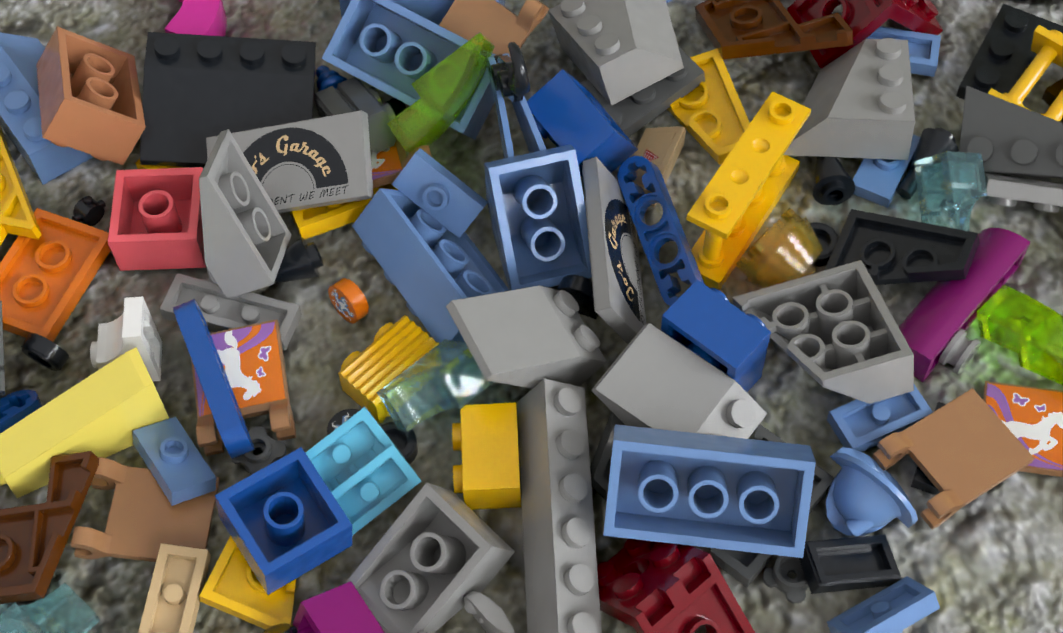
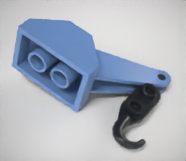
(534, 196)

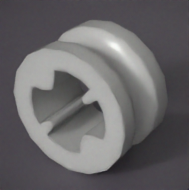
(959, 351)

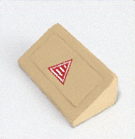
(662, 148)

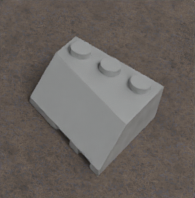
(618, 43)
(861, 105)
(837, 331)

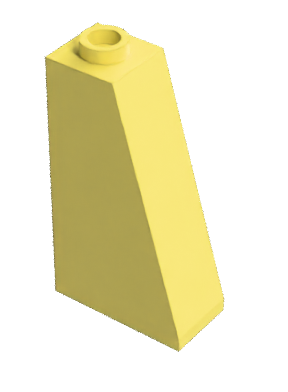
(87, 417)

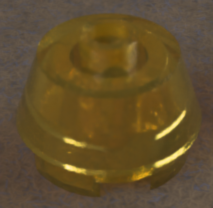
(782, 252)

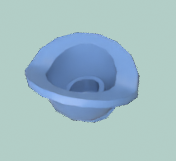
(865, 496)

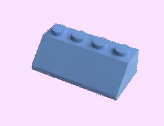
(21, 109)
(424, 260)

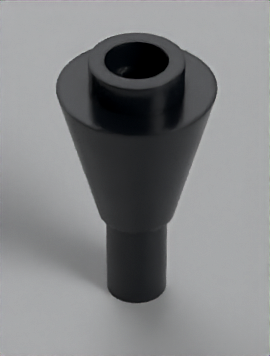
(930, 143)
(831, 182)
(300, 262)

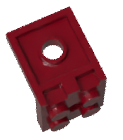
(865, 18)
(668, 590)

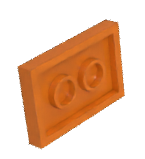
(49, 275)

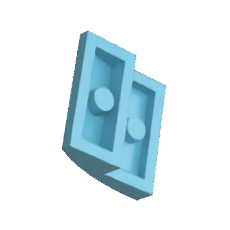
(362, 468)

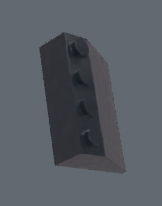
(217, 84)

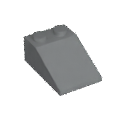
(239, 222)
(528, 336)
(674, 389)
(429, 563)

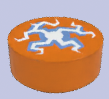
(348, 300)

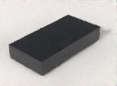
(849, 564)

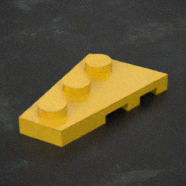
(712, 109)
(238, 592)

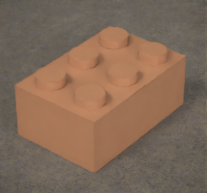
(89, 97)

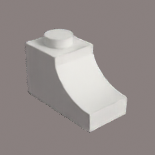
(127, 332)

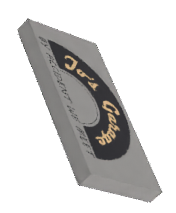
(310, 160)
(613, 252)

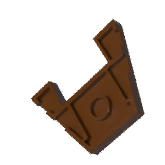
(766, 28)
(37, 533)

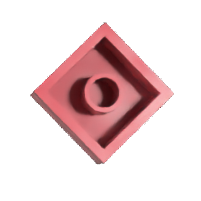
(157, 219)

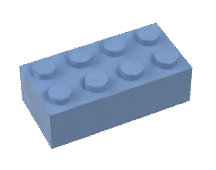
(397, 47)
(709, 491)

